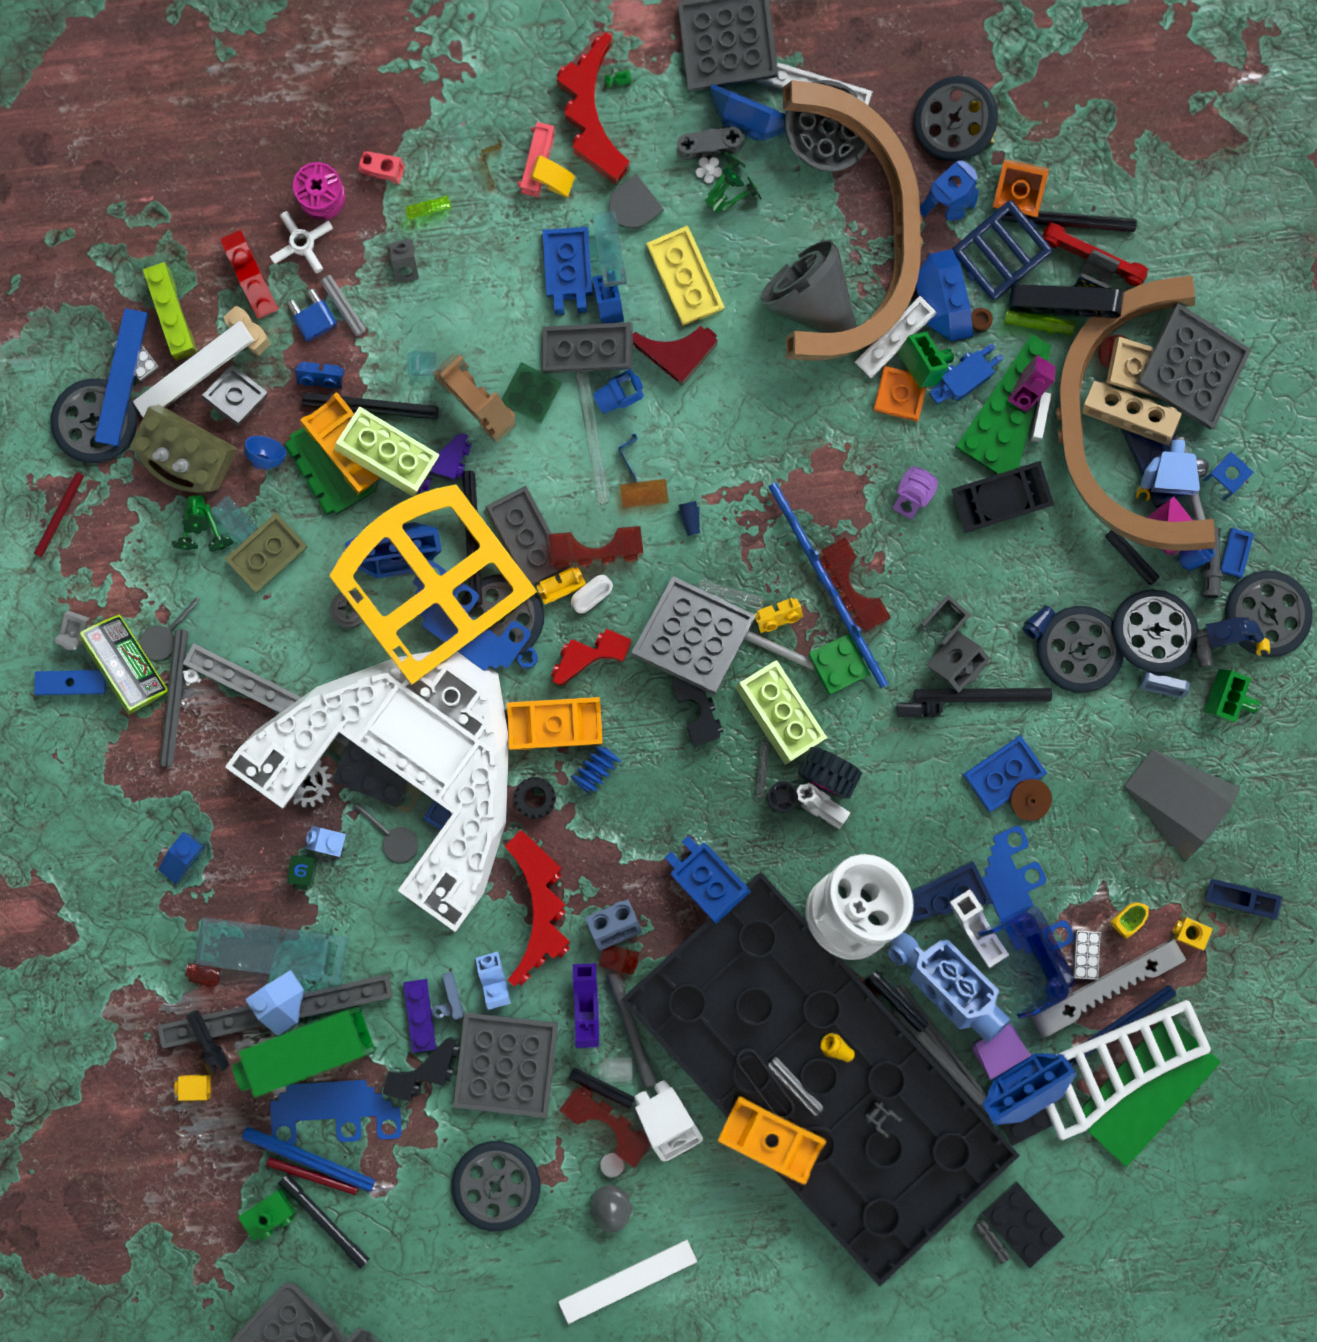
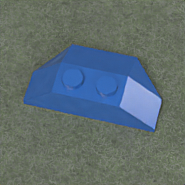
(747, 115)
(944, 289)
(387, 561)
(1028, 1088)

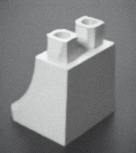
(667, 1122)

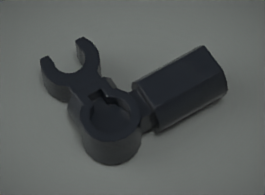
(915, 709)

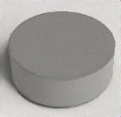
(611, 1165)

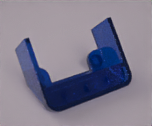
(1032, 924)

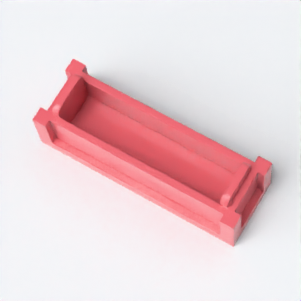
(540, 145)

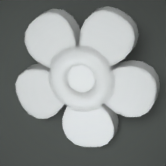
(708, 169)

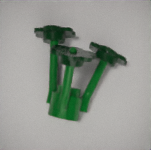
(718, 198)
(196, 523)

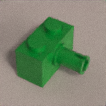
(924, 360)
(1229, 696)
(268, 1214)

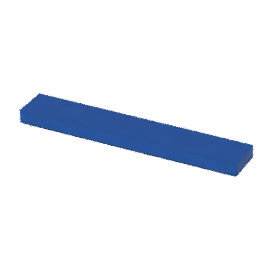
(121, 377)

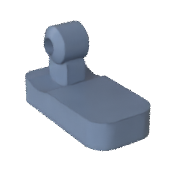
(1164, 685)
(454, 1006)

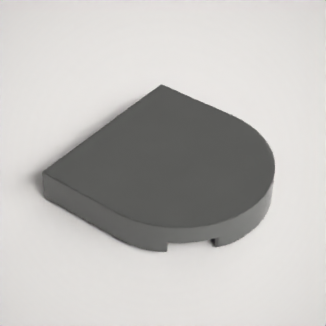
(634, 204)

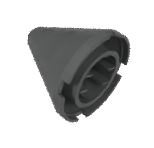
(813, 290)

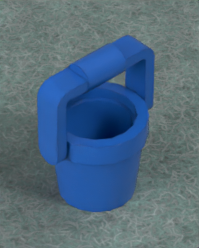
(612, 395)

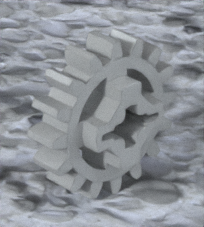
(320, 789)

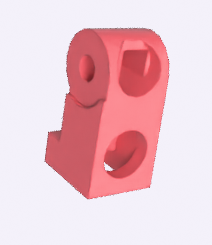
(382, 166)

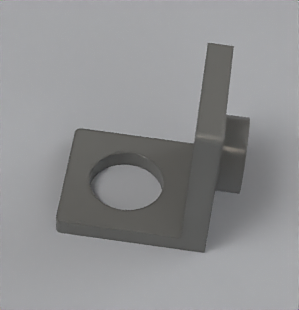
(403, 255)

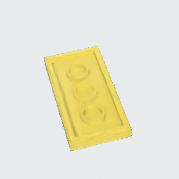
(685, 276)

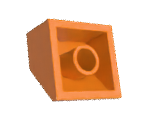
(1022, 185)

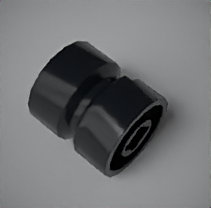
(782, 797)

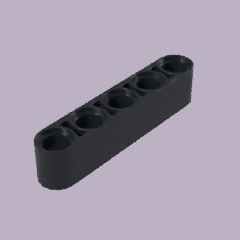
(1066, 301)

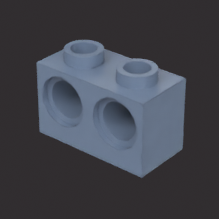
(616, 929)

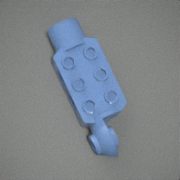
(952, 984)

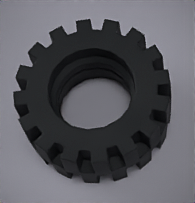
(524, 787)

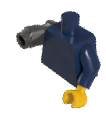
(1228, 633)

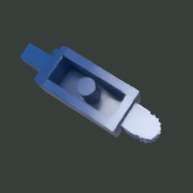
(966, 376)

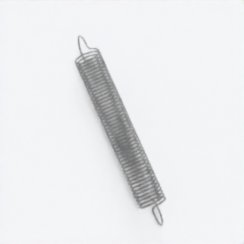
(762, 769)

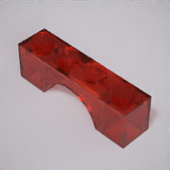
(565, 549)
(868, 611)
(582, 1107)

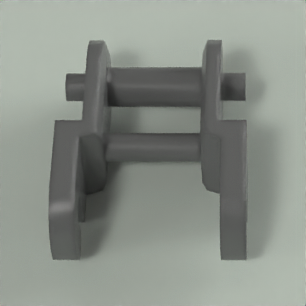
(875, 1112)

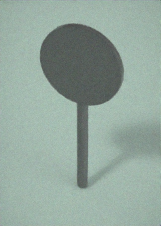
(158, 640)
(399, 843)

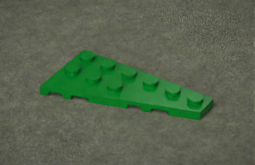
(1001, 428)

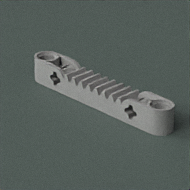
(1164, 958)

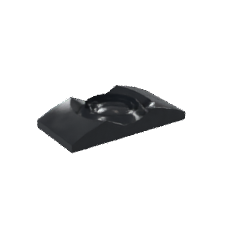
(1002, 497)

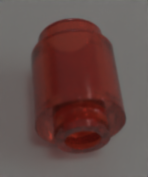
(203, 974)

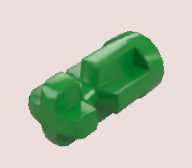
(620, 78)

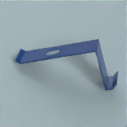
(931, 201)
(624, 445)

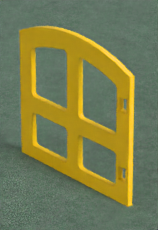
(436, 587)

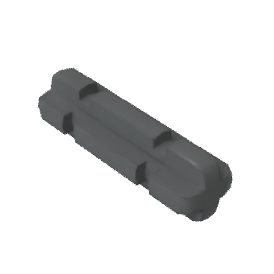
(992, 1241)

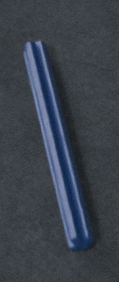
(308, 1159)

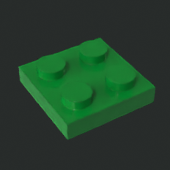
(838, 664)

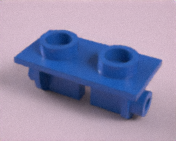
(309, 374)

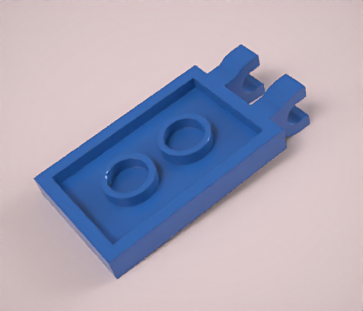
(567, 266)
(708, 880)

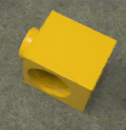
(1202, 933)
(193, 1087)

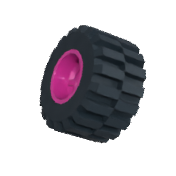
(829, 772)

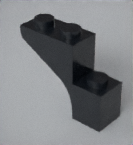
(434, 1070)

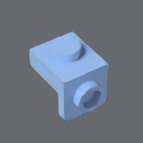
(325, 841)

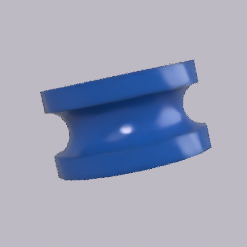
(534, 657)

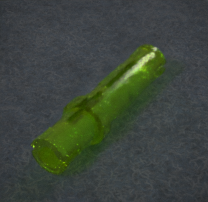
(1037, 322)

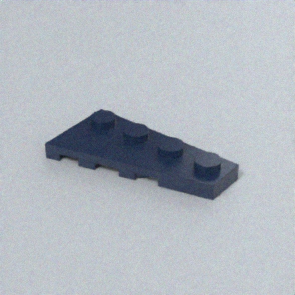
(937, 894)

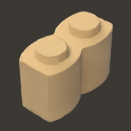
(261, 340)

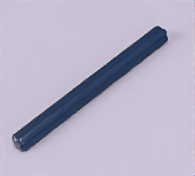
(1135, 1014)

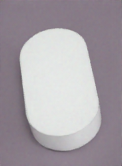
(591, 593)

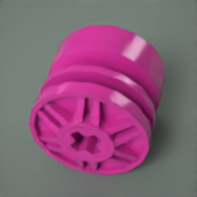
(319, 203)

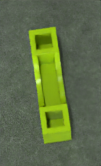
(169, 311)

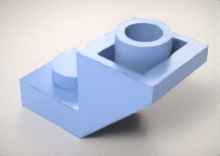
(493, 980)

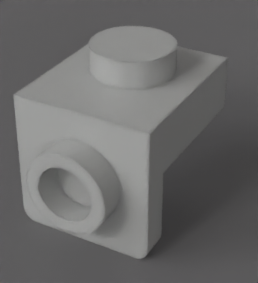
(70, 630)

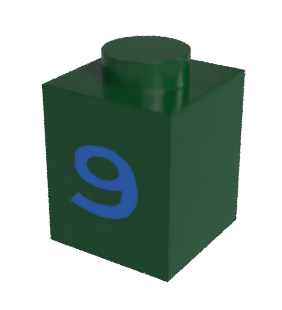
(302, 872)

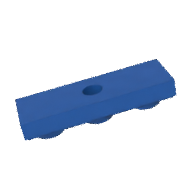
(56, 682)

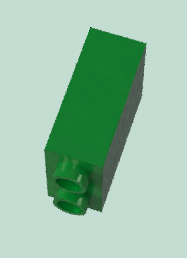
(303, 1052)

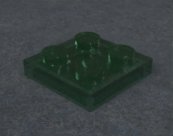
(531, 393)

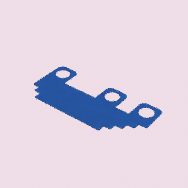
(487, 647)
(1010, 888)
(333, 1100)

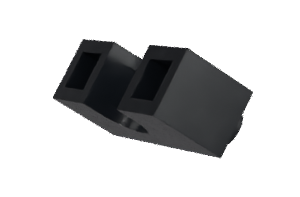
(705, 728)

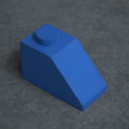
(181, 857)

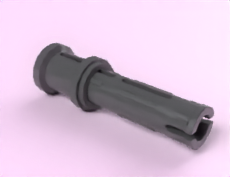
(1212, 573)

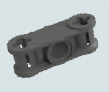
(709, 143)

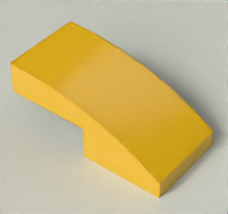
(552, 175)

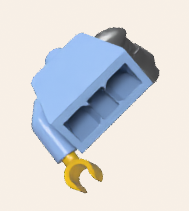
(1174, 472)

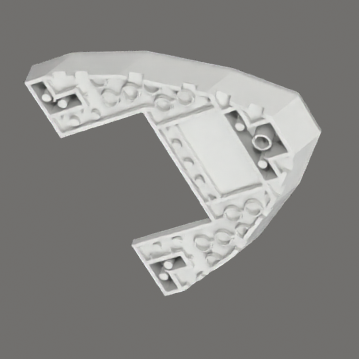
(437, 734)

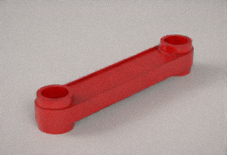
(1055, 236)

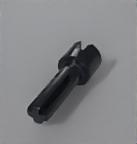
(211, 1053)

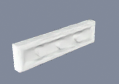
(890, 343)

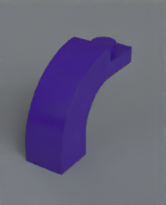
(586, 1005)

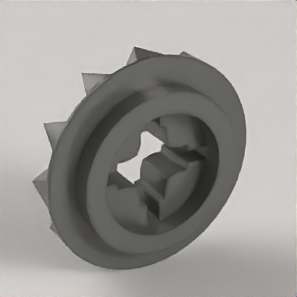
(340, 616)

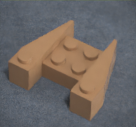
(488, 410)

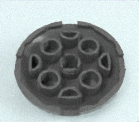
(815, 146)

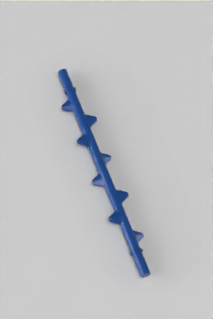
(823, 577)

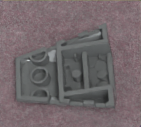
(1180, 800)

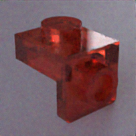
(619, 959)

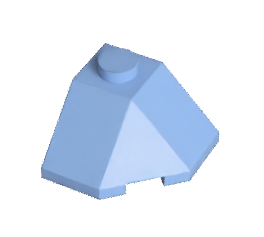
(278, 1003)

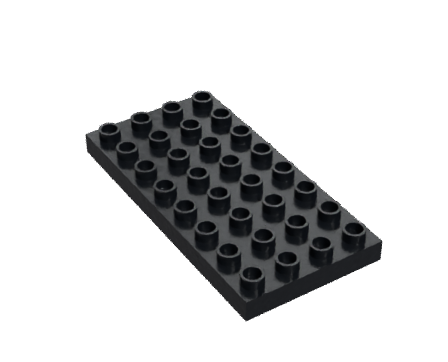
(776, 990)

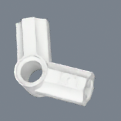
(821, 805)

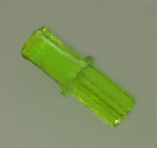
(428, 207)

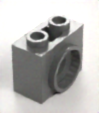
(958, 662)

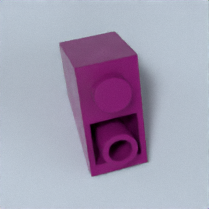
(1032, 383)

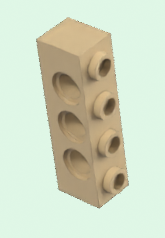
(1137, 423)

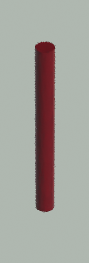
(58, 515)
(312, 1176)

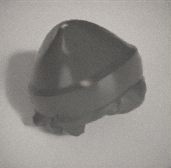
(610, 1208)

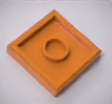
(899, 395)

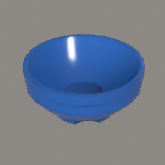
(264, 452)

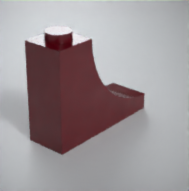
(681, 356)

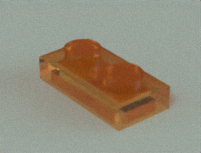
(644, 493)

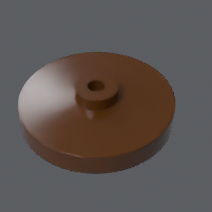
(1030, 799)

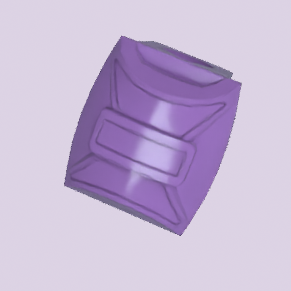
(917, 487)

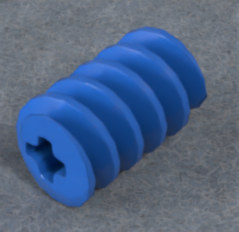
(595, 769)

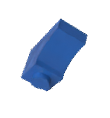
(608, 302)

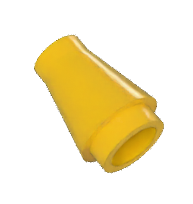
(835, 1047)

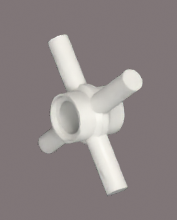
(297, 234)

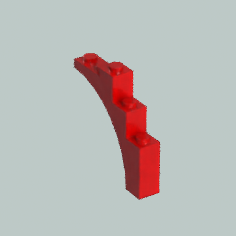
(580, 83)
(545, 937)

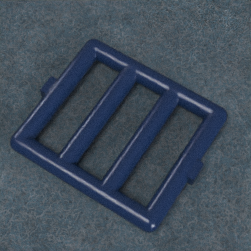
(1028, 264)

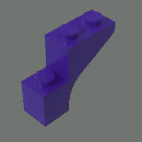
(449, 462)

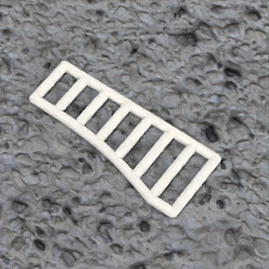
(1140, 1077)

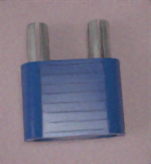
(313, 320)

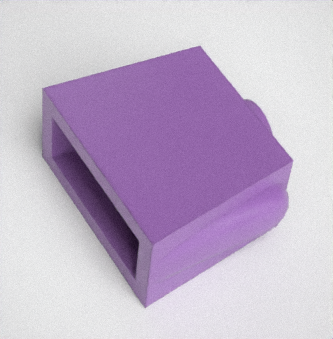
(1001, 1052)

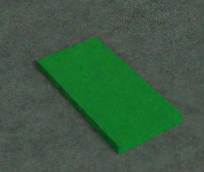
(1146, 1110)

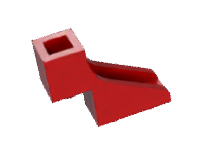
(249, 274)
(579, 656)

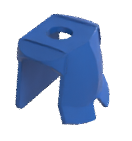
(956, 198)

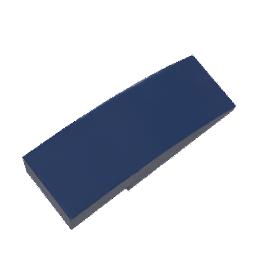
(1244, 899)

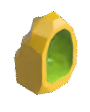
(1130, 919)

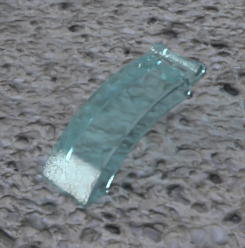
(269, 950)

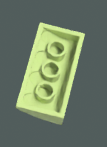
(386, 451)
(780, 712)

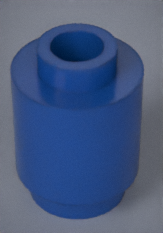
(1195, 558)

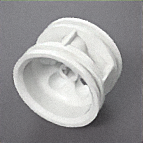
(843, 924)

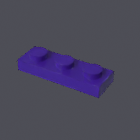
(420, 1015)

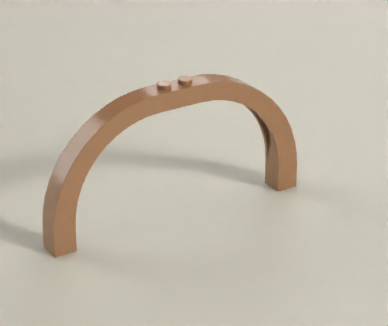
(885, 144)
(1145, 531)

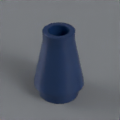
(690, 517)
(1038, 623)

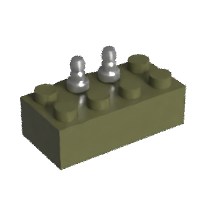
(182, 451)

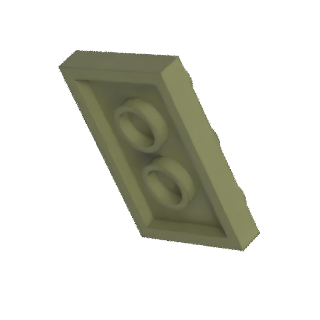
(266, 553)

